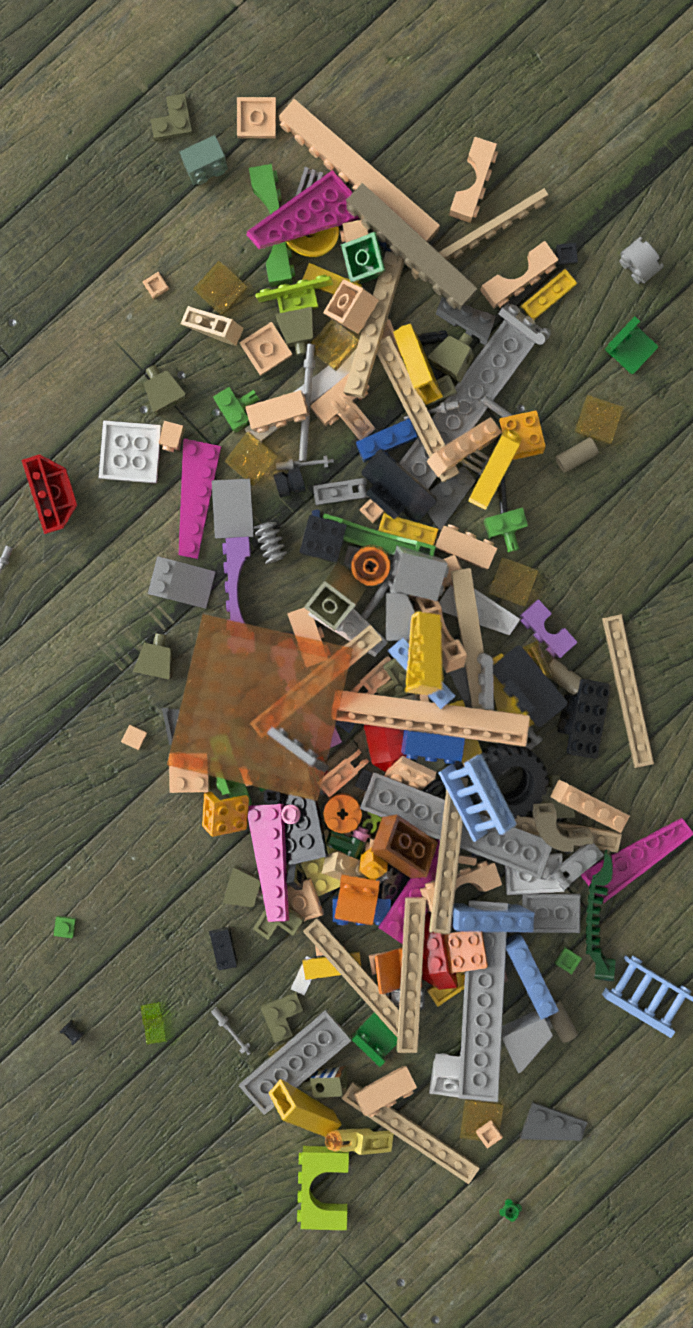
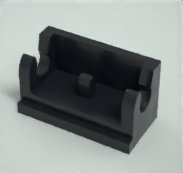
(223, 948)

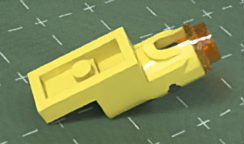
(360, 1140)

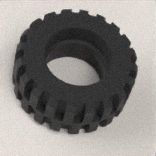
(533, 779)

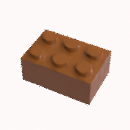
(404, 846)

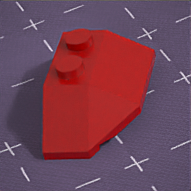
(50, 492)
(384, 745)
(435, 959)

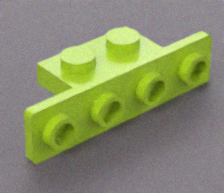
(296, 296)

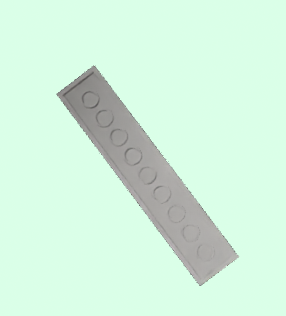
(483, 378)
(513, 849)
(483, 1018)

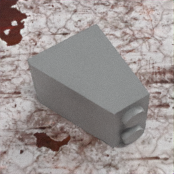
(417, 573)
(398, 616)
(526, 1038)

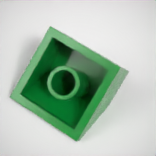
(363, 258)

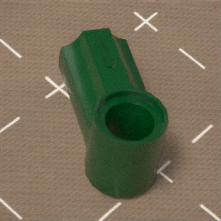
(348, 845)

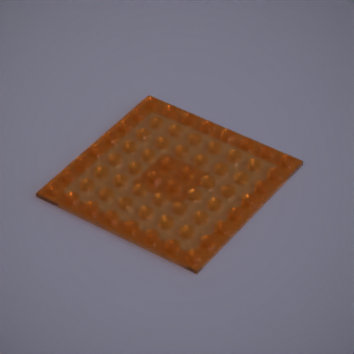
(244, 685)

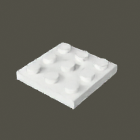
(130, 452)

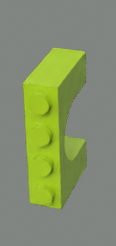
(313, 1213)

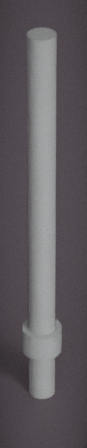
(309, 365)

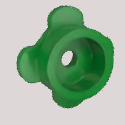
(511, 1216)

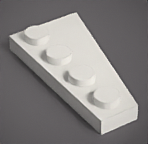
(489, 613)
(352, 626)

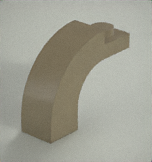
(555, 835)

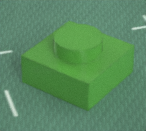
(64, 927)
(568, 960)

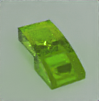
(153, 1023)

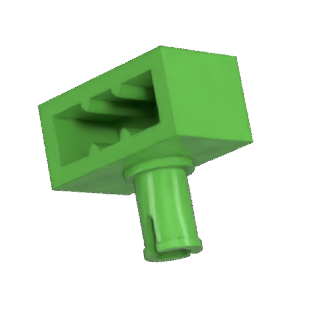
(234, 408)
(506, 525)

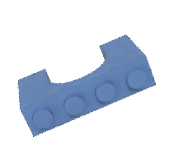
(511, 920)
(530, 976)

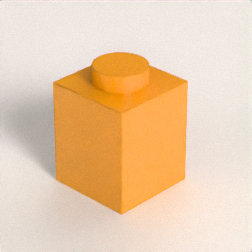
(372, 865)

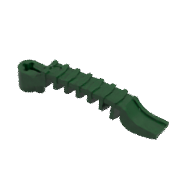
(604, 966)

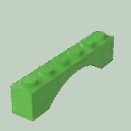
(263, 186)
(365, 536)

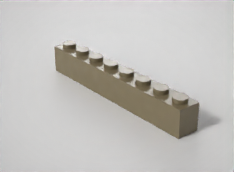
(410, 246)

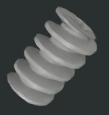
(270, 542)

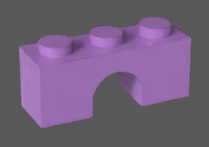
(557, 643)

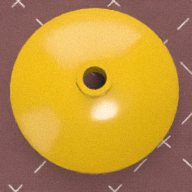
(318, 243)

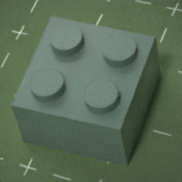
(204, 160)

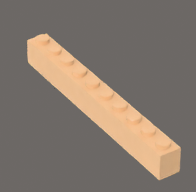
(352, 166)
(429, 718)

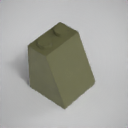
(336, 596)

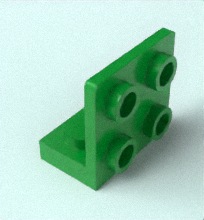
(631, 347)
(375, 1039)

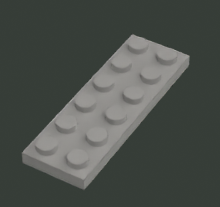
(296, 1059)

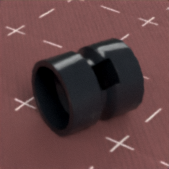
(289, 482)

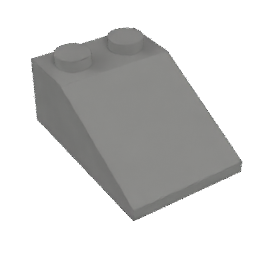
(181, 582)

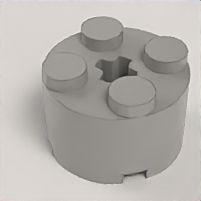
(640, 260)

